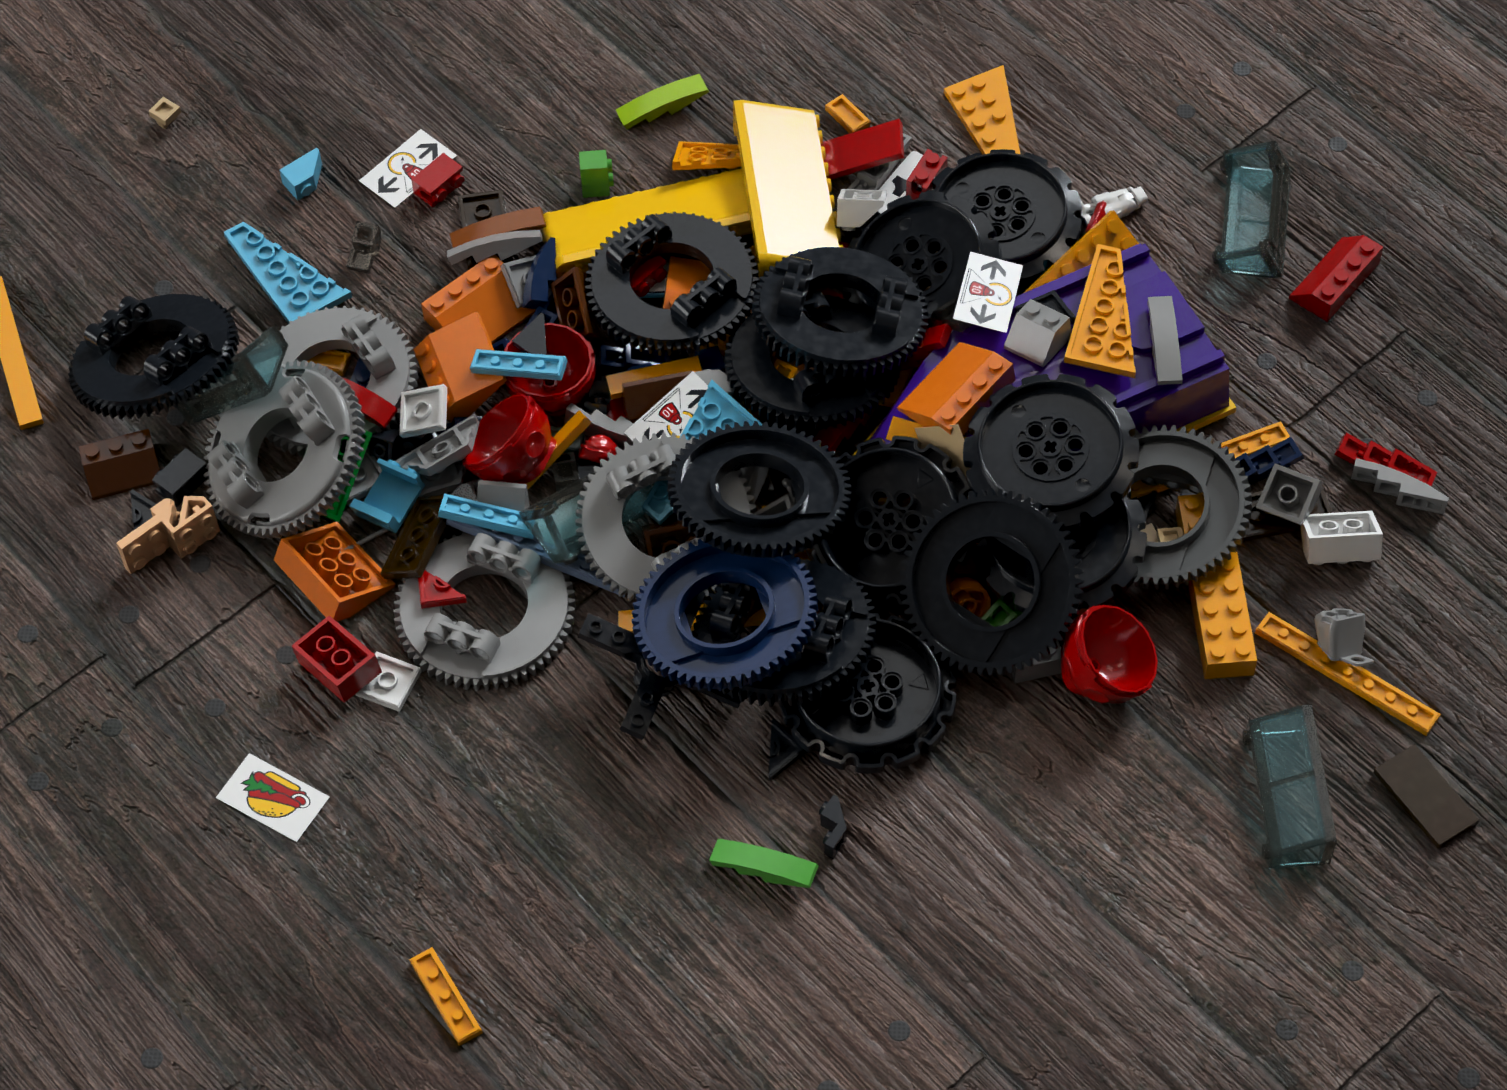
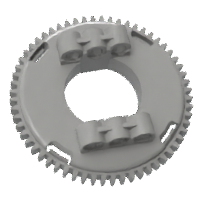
(325, 413)

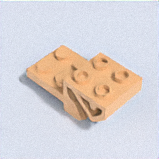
(169, 528)

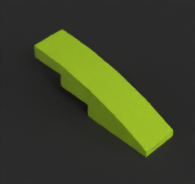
(662, 99)

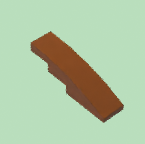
(513, 221)

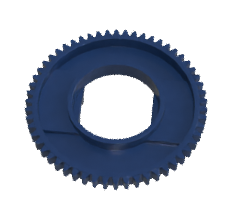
(665, 635)

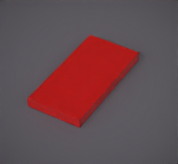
(864, 149)

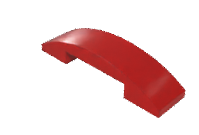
(373, 406)

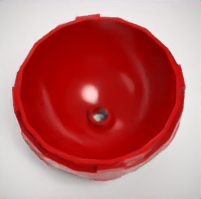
(576, 378)
(512, 442)
(1108, 656)

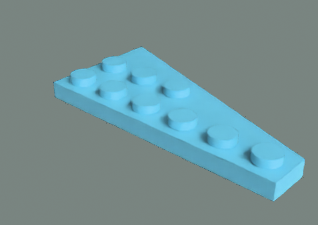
(284, 277)
(713, 410)

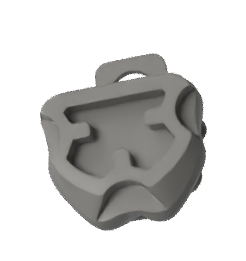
(1342, 635)

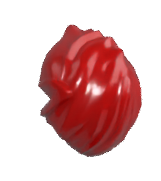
(597, 448)

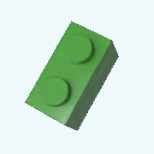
(595, 173)

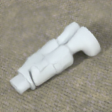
(1121, 201)

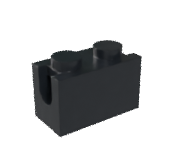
(180, 476)

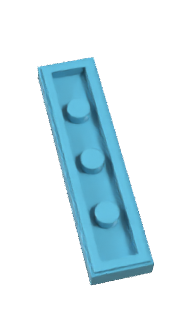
(518, 364)
(483, 515)

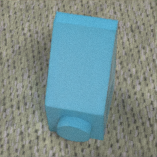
(302, 174)

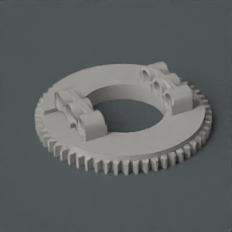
(376, 342)
(607, 497)
(476, 655)

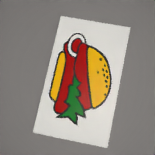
(272, 797)

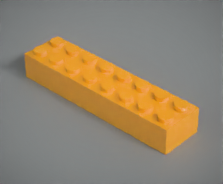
(1219, 608)

